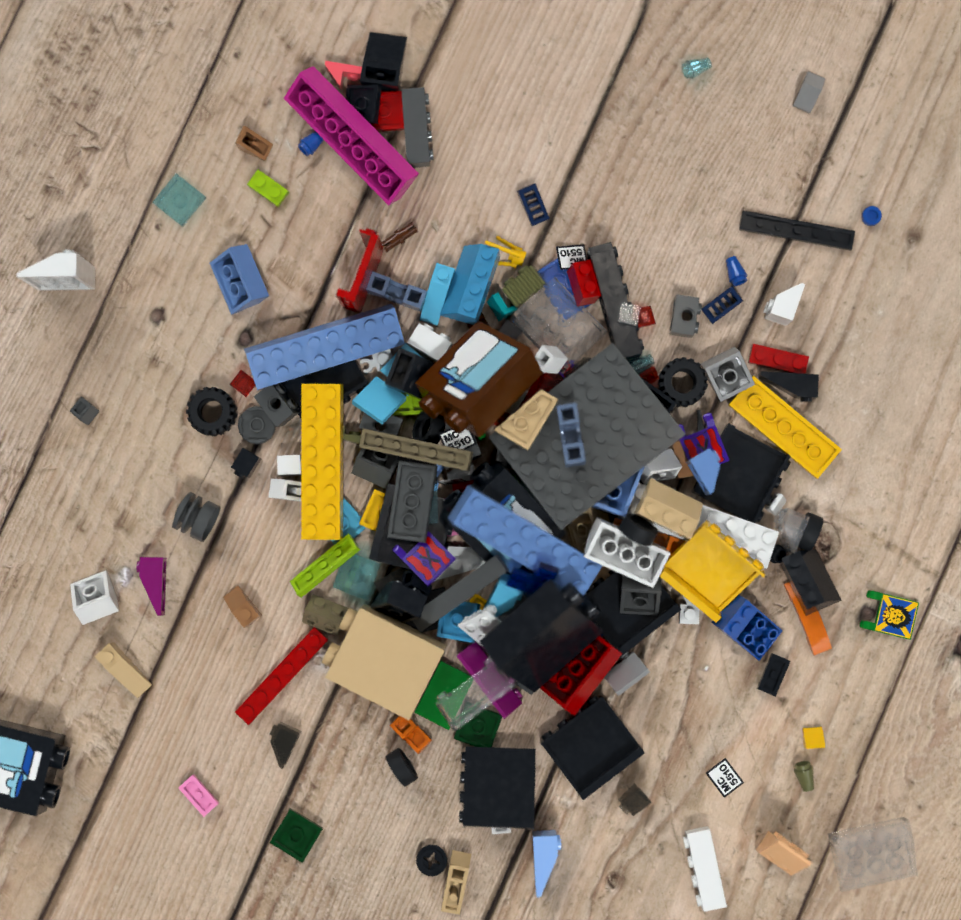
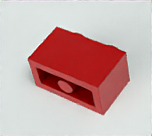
(583, 283)

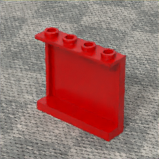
(357, 296)

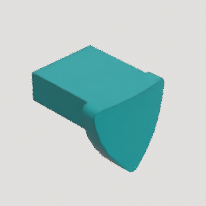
(499, 307)

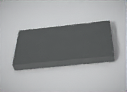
(412, 501)

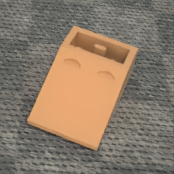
(783, 853)

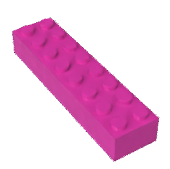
(350, 135)

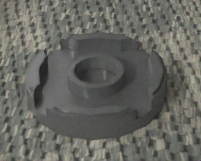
(256, 425)

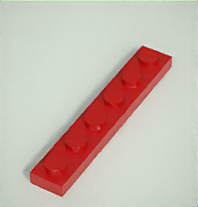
(281, 676)

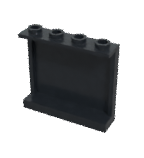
(345, 374)
(748, 477)
(383, 546)
(623, 629)
(591, 746)
(498, 787)

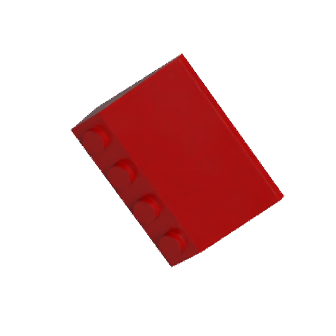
(582, 675)

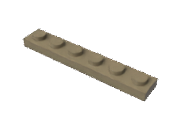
(416, 449)

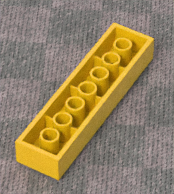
(321, 461)

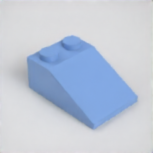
(545, 853)

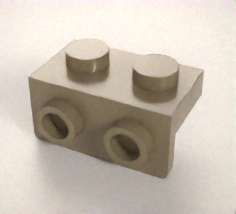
(324, 614)

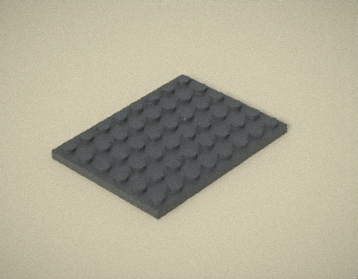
(620, 434)

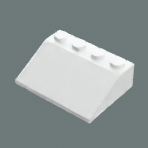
(60, 272)

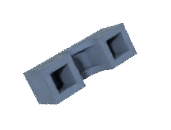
(395, 292)
(570, 435)

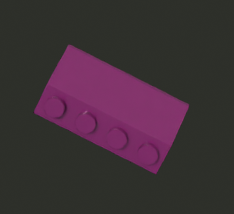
(472, 659)

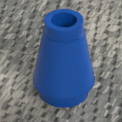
(310, 143)
(735, 271)

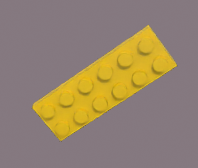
(785, 428)

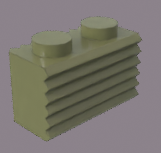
(524, 285)

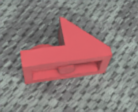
(340, 70)

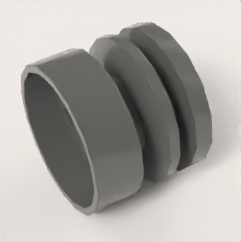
(193, 515)

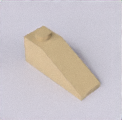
(123, 669)
(456, 882)

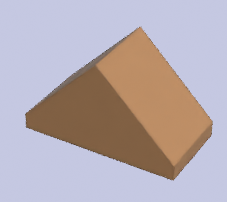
(253, 144)

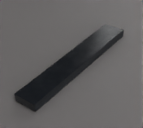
(797, 230)

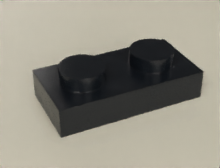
(773, 674)

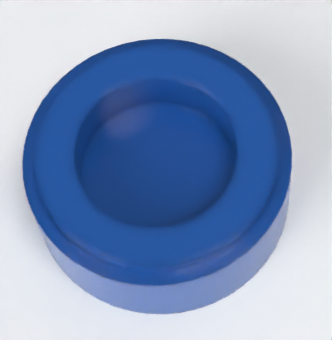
(871, 216)

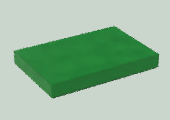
(444, 679)

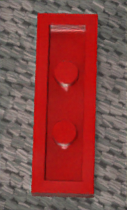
(778, 359)

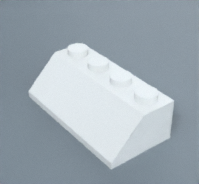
(615, 551)

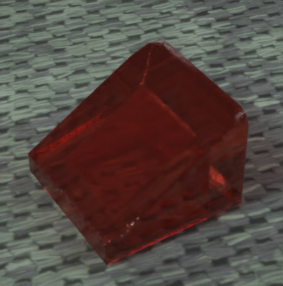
(646, 317)
(650, 375)
(243, 383)

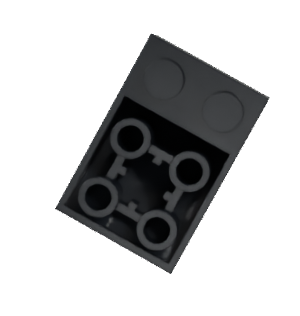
(384, 61)
(406, 371)

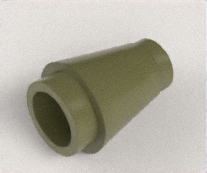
(804, 774)

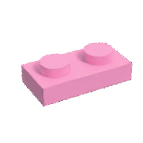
(198, 795)

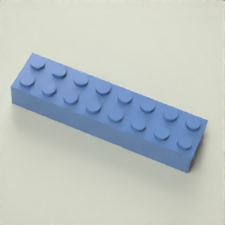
(324, 346)
(521, 539)

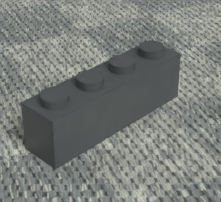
(415, 127)

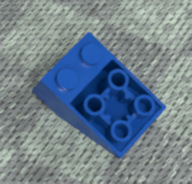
(748, 627)

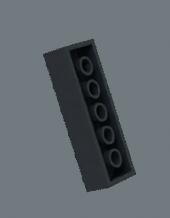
(613, 293)

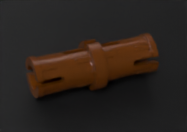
(399, 237)

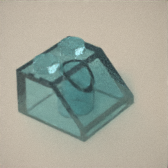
(357, 576)

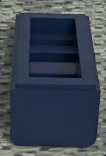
(523, 199)
(734, 293)

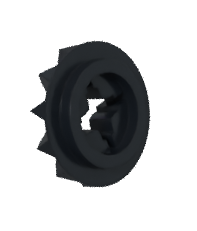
(423, 864)

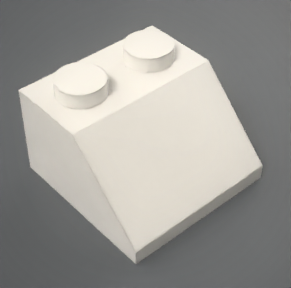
(784, 305)
(93, 598)

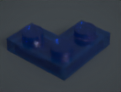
(530, 582)

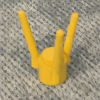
(516, 254)

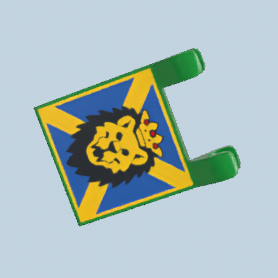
(894, 615)

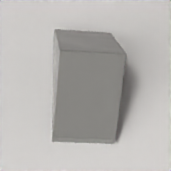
(809, 92)

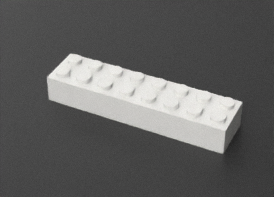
(753, 537)

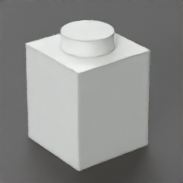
(550, 359)
(289, 465)

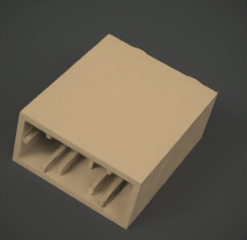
(383, 660)

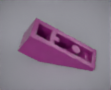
(153, 577)

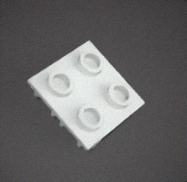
(480, 623)

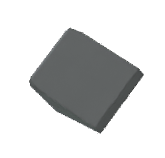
(84, 411)

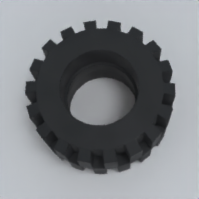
(689, 367)
(198, 402)

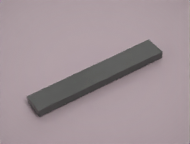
(461, 592)

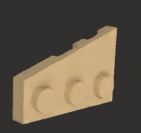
(528, 421)

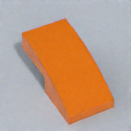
(411, 733)

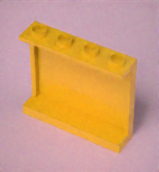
(710, 569)

